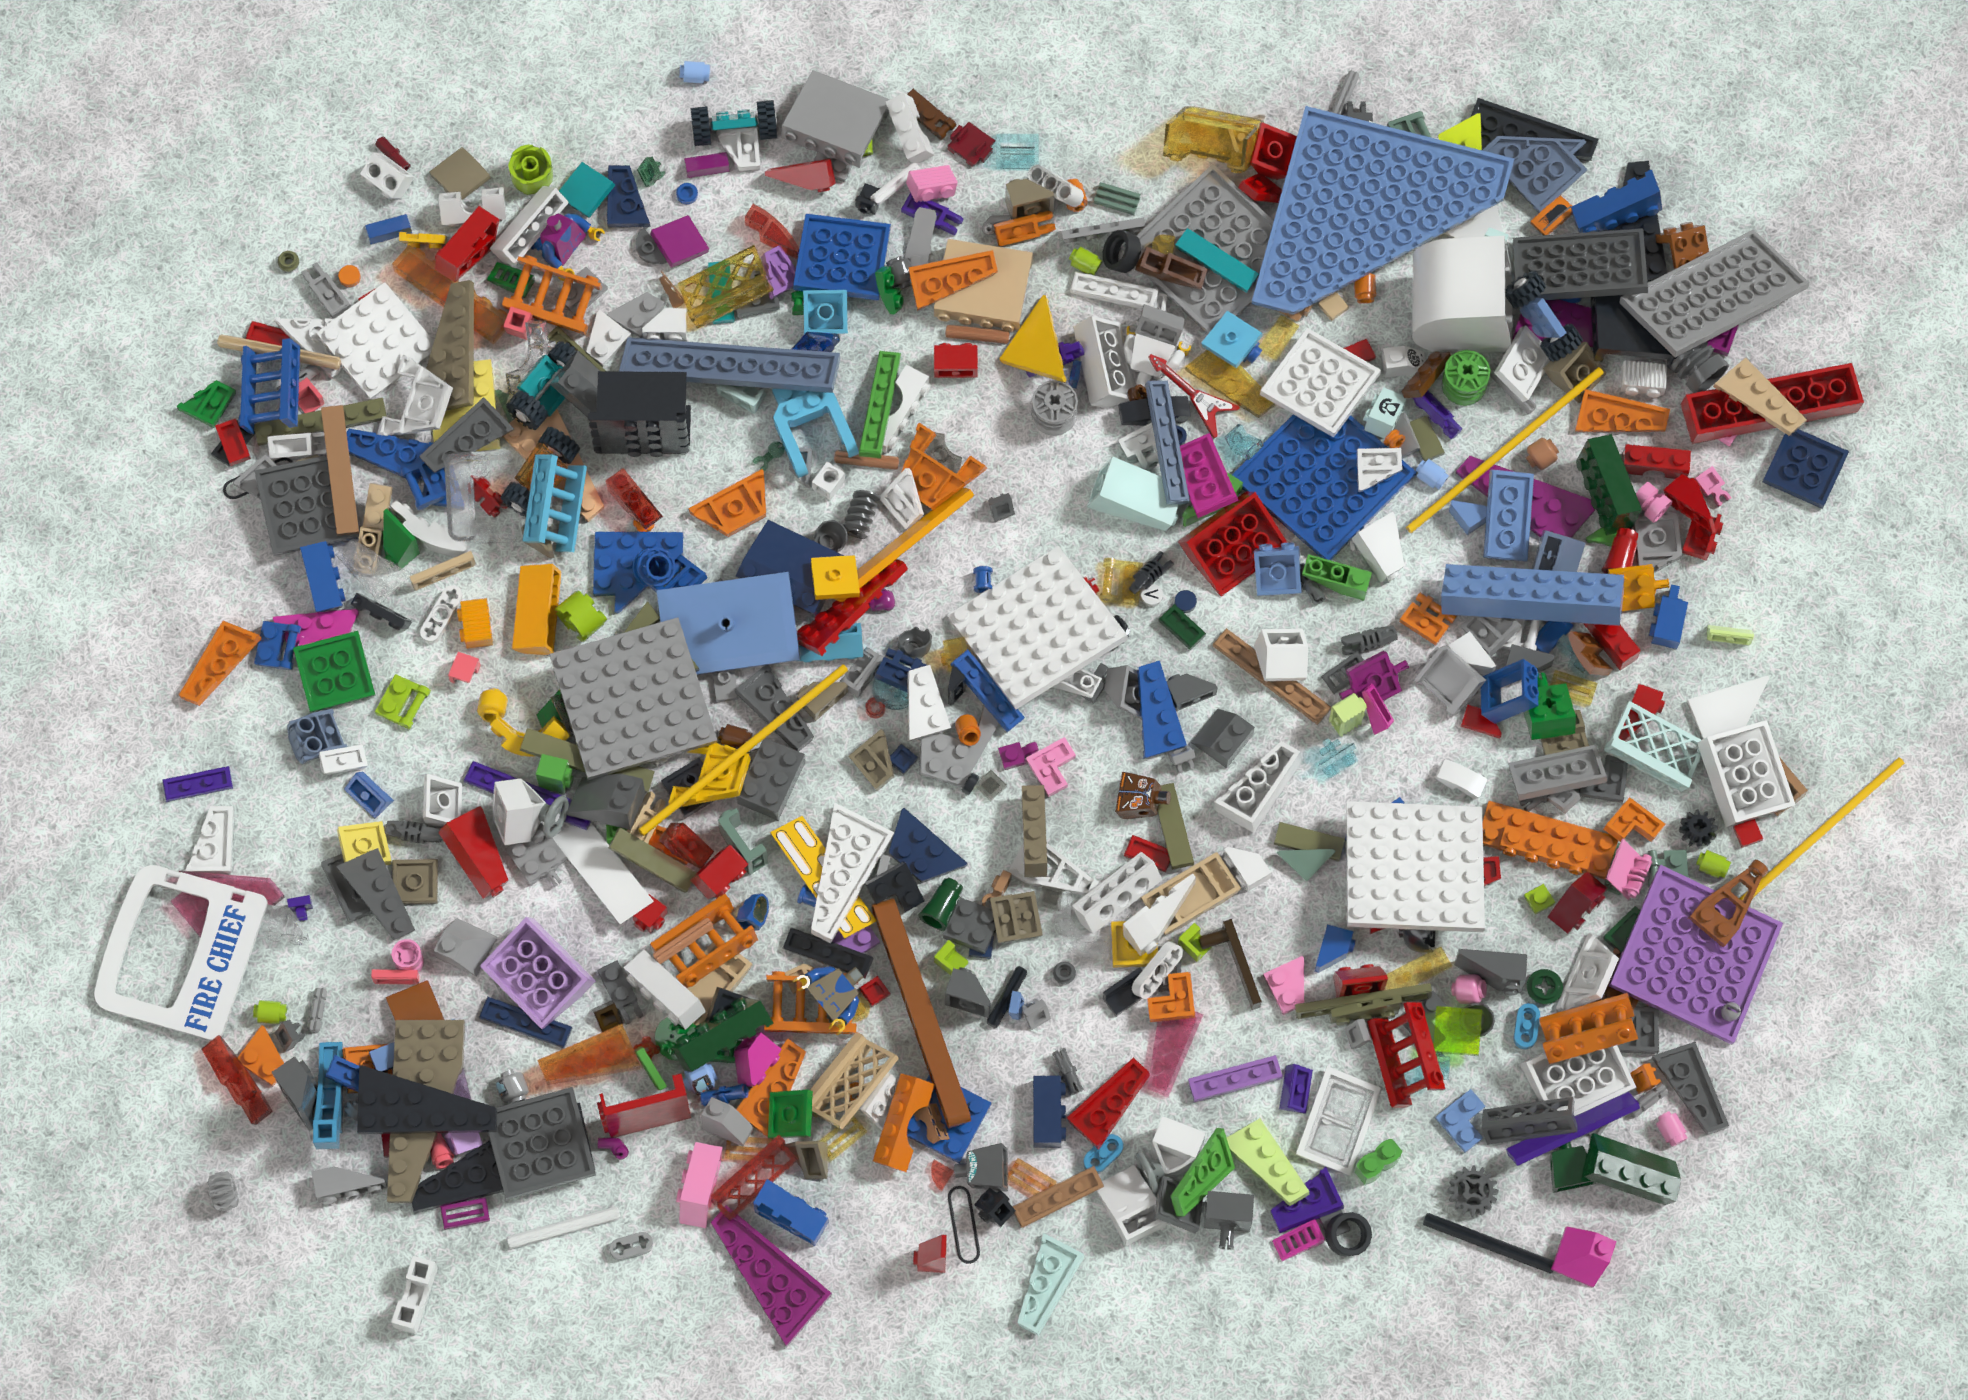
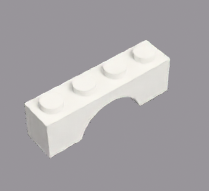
(910, 386)

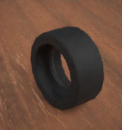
(1131, 252)
(1365, 1230)

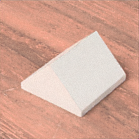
(441, 800)

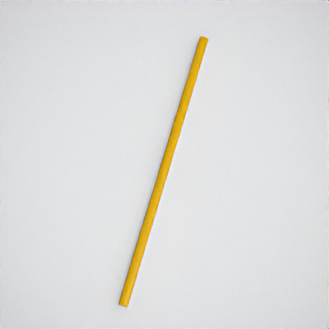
(1492, 460)
(741, 751)
(1828, 825)

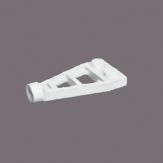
(1062, 863)

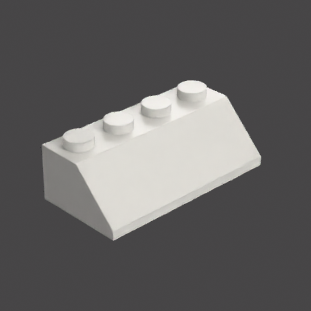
(1104, 361)

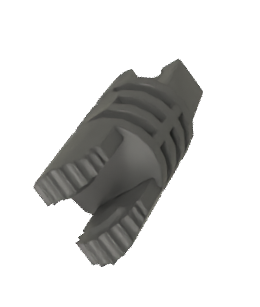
(1368, 639)
(412, 831)

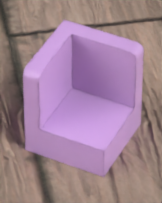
(463, 1141)

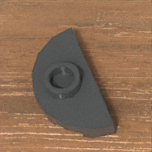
(648, 249)

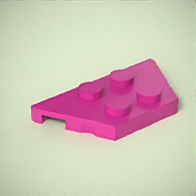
(320, 624)

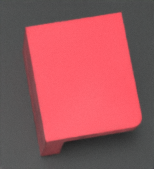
(309, 397)
(464, 668)

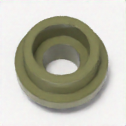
(285, 256)

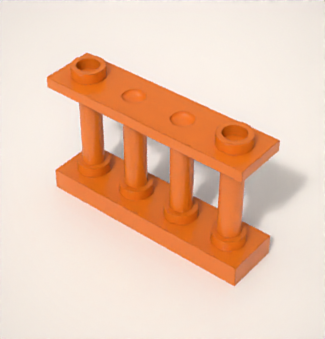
(556, 316)
(715, 911)
(1586, 1017)
(799, 1023)

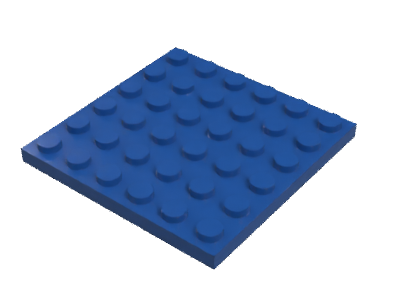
(1313, 483)

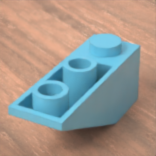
(848, 646)

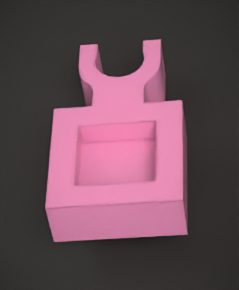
(1711, 483)

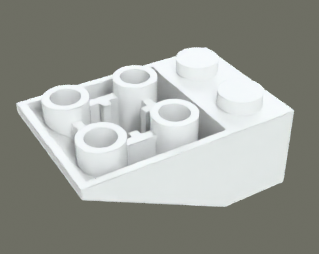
(1130, 1205)

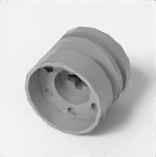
(1054, 418)

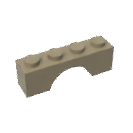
(1034, 831)

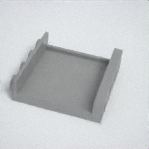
(834, 118)

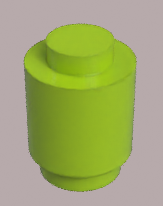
(1085, 261)
(1713, 864)
(270, 1012)

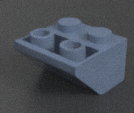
(1558, 553)

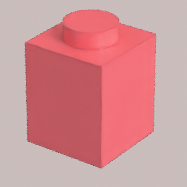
(516, 321)

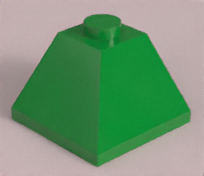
(398, 542)

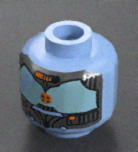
(700, 1080)

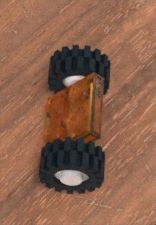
(552, 443)

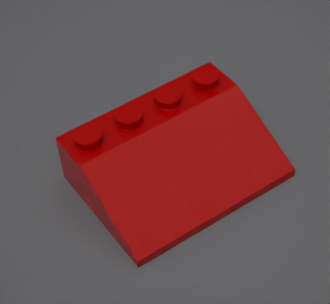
(1226, 542)

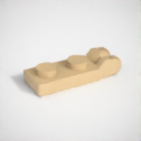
(645, 814)

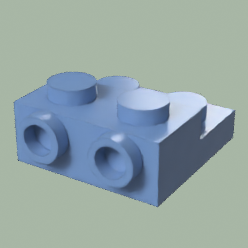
(1277, 569)

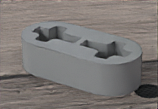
(629, 1241)

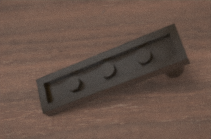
(1229, 935)

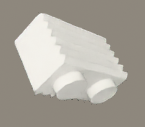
(1643, 378)

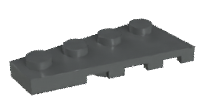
(1690, 1080)

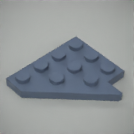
(1540, 166)

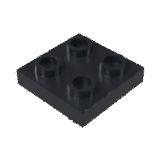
(686, 777)

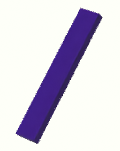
(485, 778)
(1586, 1122)

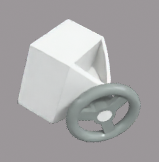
(520, 811)
(1173, 1149)

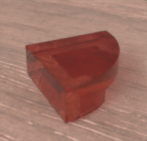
(940, 1174)

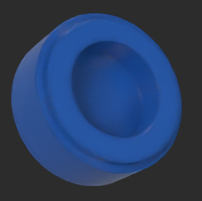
(687, 193)

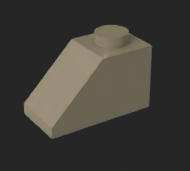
(824, 700)

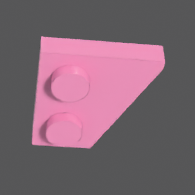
(1287, 984)

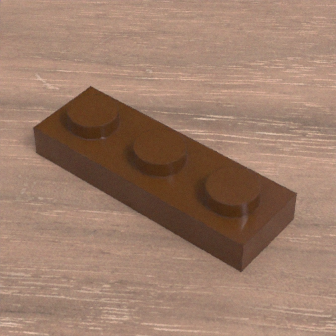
(1426, 375)

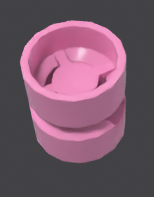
(1651, 502)
(407, 955)

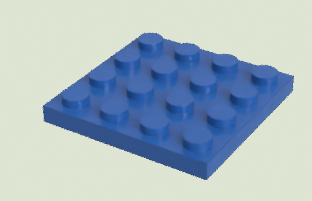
(841, 255)

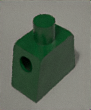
(1568, 1168)

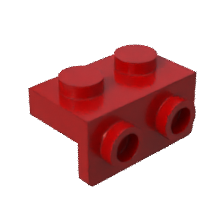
(1700, 541)

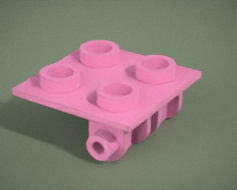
(1628, 870)

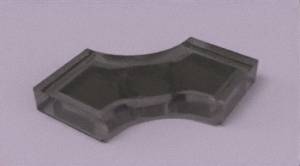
(941, 453)

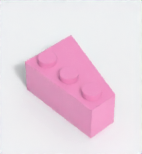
(699, 1184)

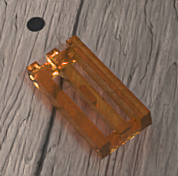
(744, 1157)
(1033, 1170)

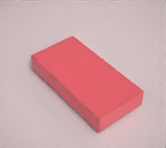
(395, 976)

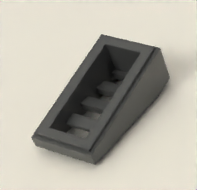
(1341, 666)

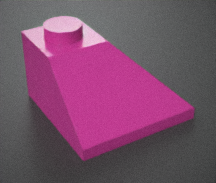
(1583, 1255)

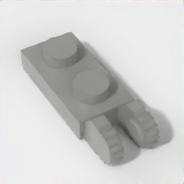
(327, 291)

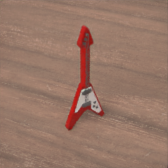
(1204, 403)

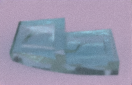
(1574, 665)

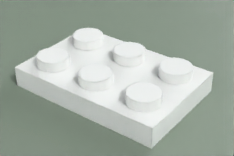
(1522, 364)

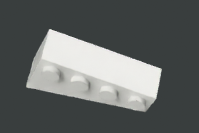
(1260, 787)

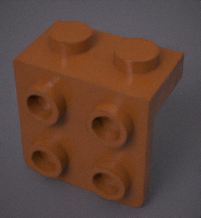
(1685, 242)

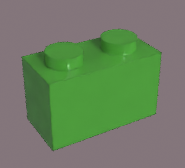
(554, 774)

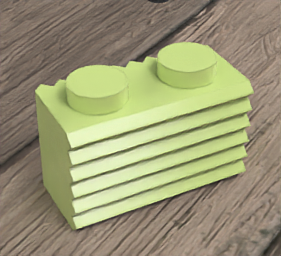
(1347, 714)

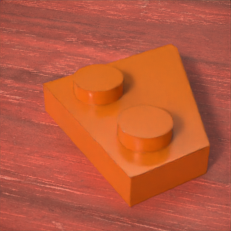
(261, 1056)

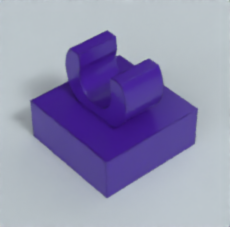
(300, 905)

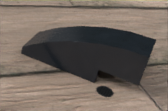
(1138, 411)

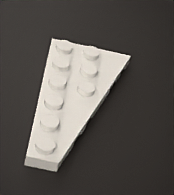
(849, 860)

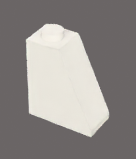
(1381, 547)

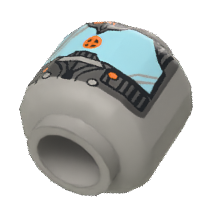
(512, 1087)

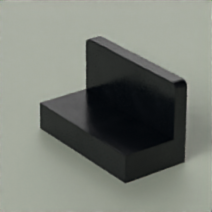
(1120, 995)

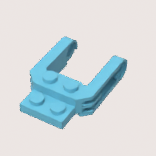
(799, 407)

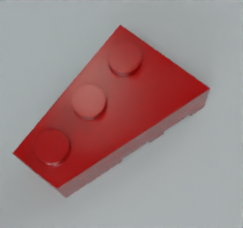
(467, 245)

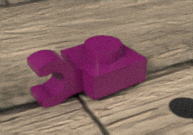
(1014, 755)

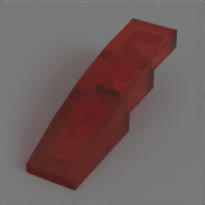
(237, 1080)

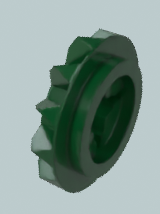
(1551, 979)

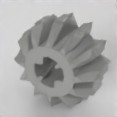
(223, 1191)

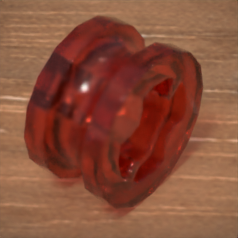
(869, 709)

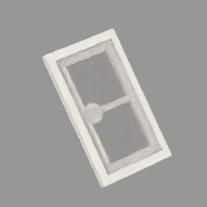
(1338, 1121)

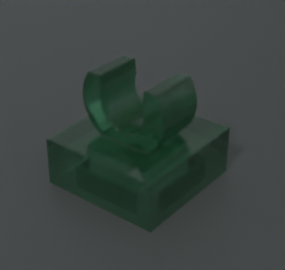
(650, 171)

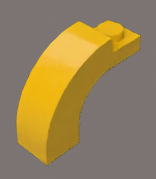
(513, 738)

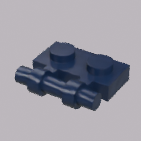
(893, 672)

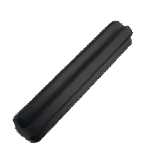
(1004, 1000)

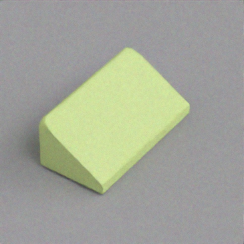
(1729, 635)

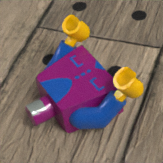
(563, 237)

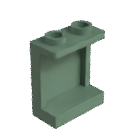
(756, 857)

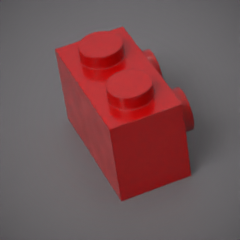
(956, 361)

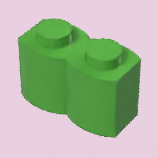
(1384, 1158)

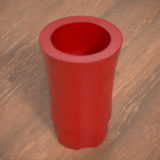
(1622, 550)

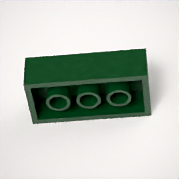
(1608, 484)

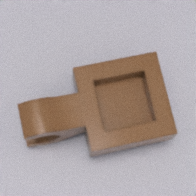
(1000, 885)

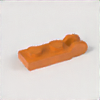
(1023, 228)

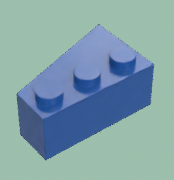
(790, 1212)

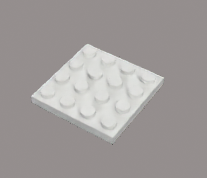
(374, 338)
(1320, 382)

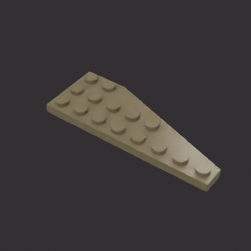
(433, 1056)

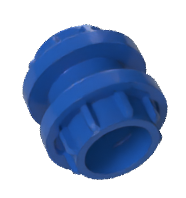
(641, 567)

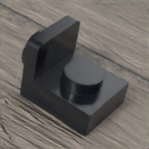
(864, 202)

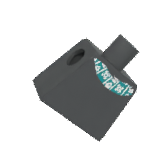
(985, 1168)

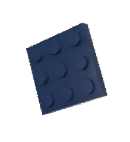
(1806, 467)

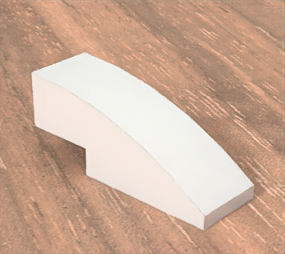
(296, 445)

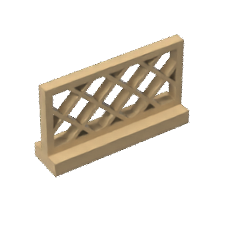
(840, 1073)

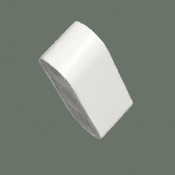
(1060, 187)

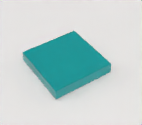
(586, 189)

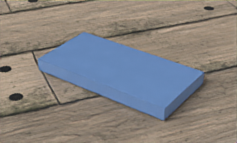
(1508, 515)

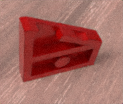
(1261, 189)

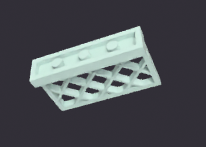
(1644, 761)

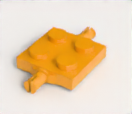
(1639, 586)

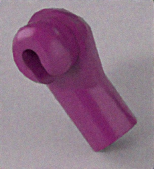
(616, 1145)

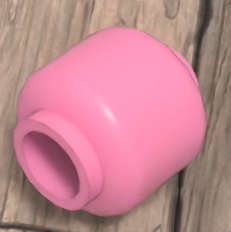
(1469, 989)

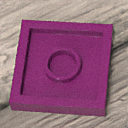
(679, 241)

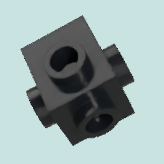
(994, 1207)

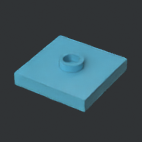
(1231, 339)

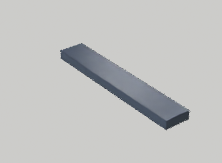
(1167, 442)

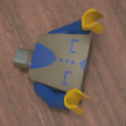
(834, 992)

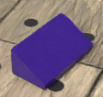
(1296, 1088)

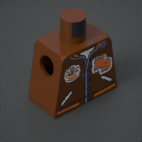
(1139, 796)

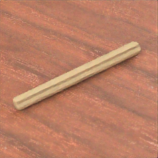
(306, 357)

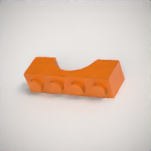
(893, 1144)

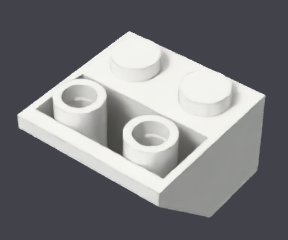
(1282, 654)

